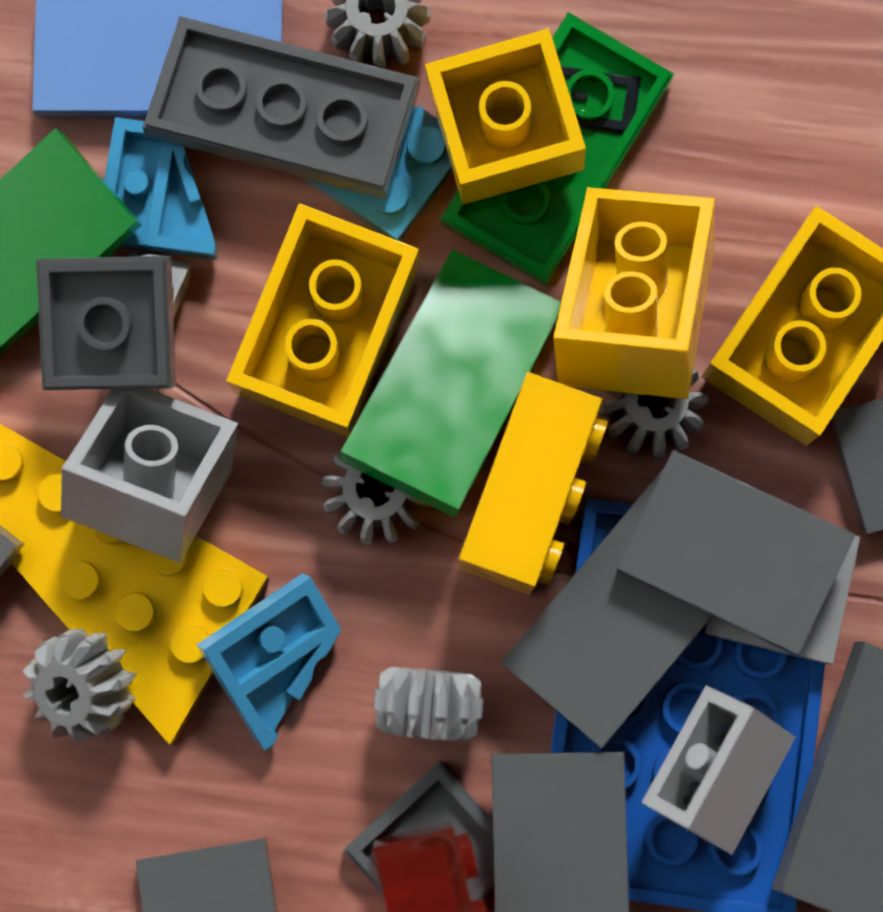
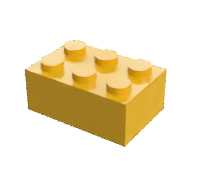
(635, 293)
(324, 320)
(806, 329)
(533, 485)

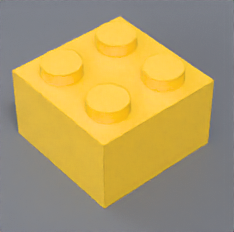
(506, 116)

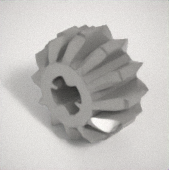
(355, 31)
(643, 427)
(363, 509)
(79, 685)
(428, 703)

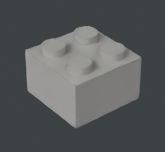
(148, 470)

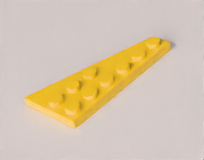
(116, 588)

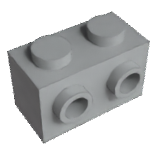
(719, 769)

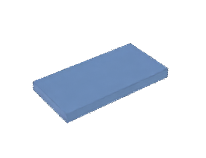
(110, 53)

